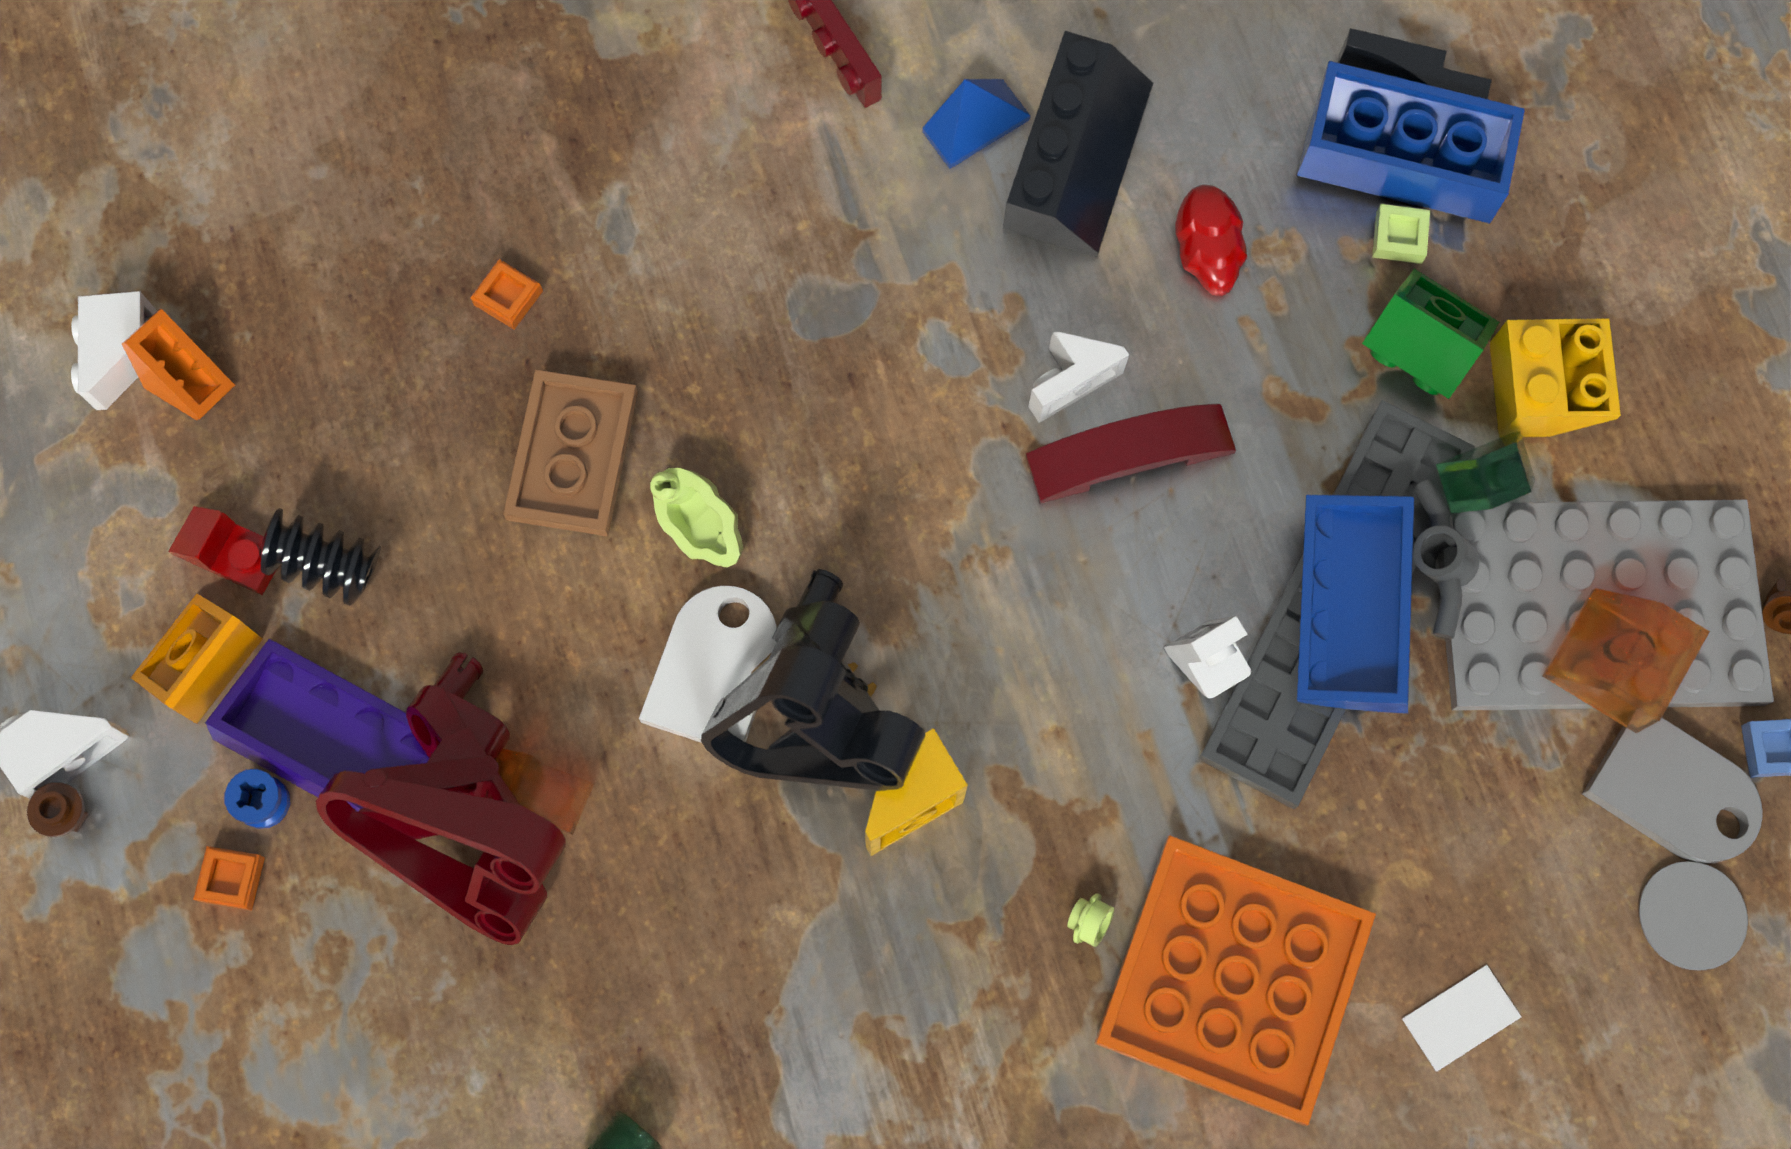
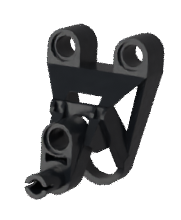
(832, 720)

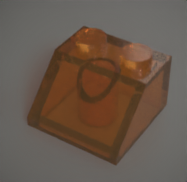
(1626, 657)

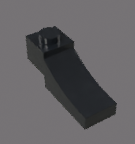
(1408, 62)

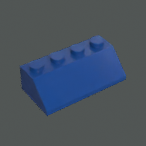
(1412, 142)

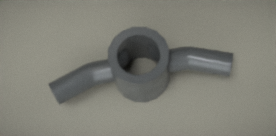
(1429, 546)

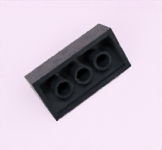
(1078, 146)

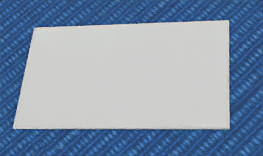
(1461, 1018)

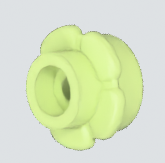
(1090, 920)

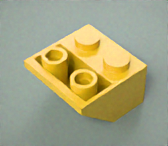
(1553, 376)

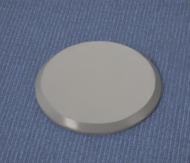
(1693, 916)

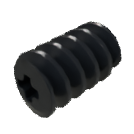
(316, 558)

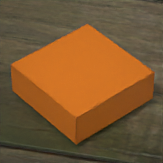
(506, 294)
(229, 878)

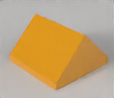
(196, 658)

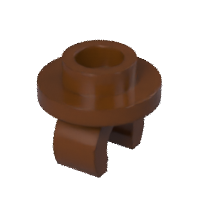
(1777, 608)
(56, 810)

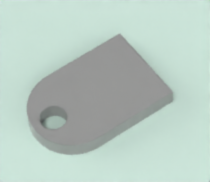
(1674, 790)

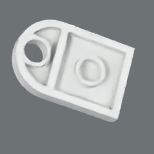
(707, 662)

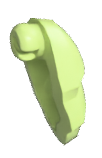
(696, 516)

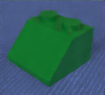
(1430, 334)

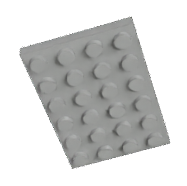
(1550, 556)

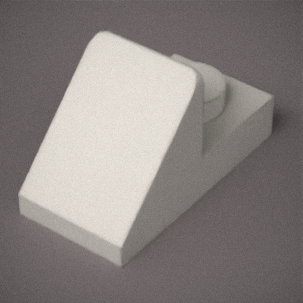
(1084, 367)
(1211, 655)

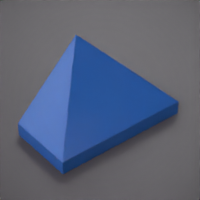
(973, 119)

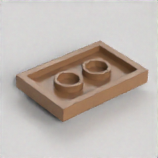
(571, 453)

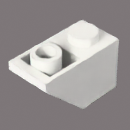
(99, 331)

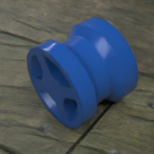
(266, 806)

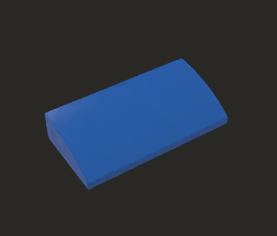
(1356, 602)

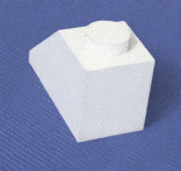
(53, 747)

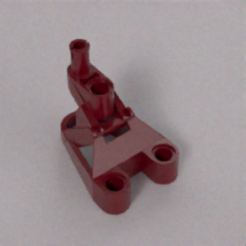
(451, 800)

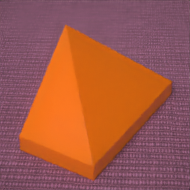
(175, 366)

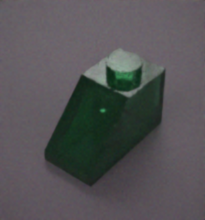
(1487, 475)

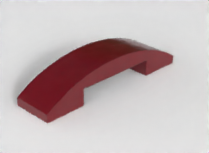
(1128, 448)

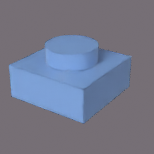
(1768, 747)

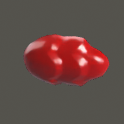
(1211, 238)

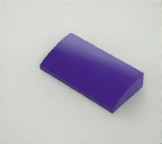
(309, 722)

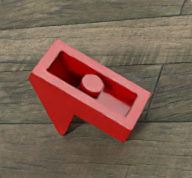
(222, 548)

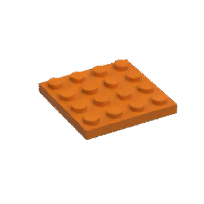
(1236, 980)

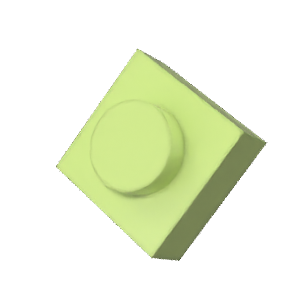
(1401, 233)

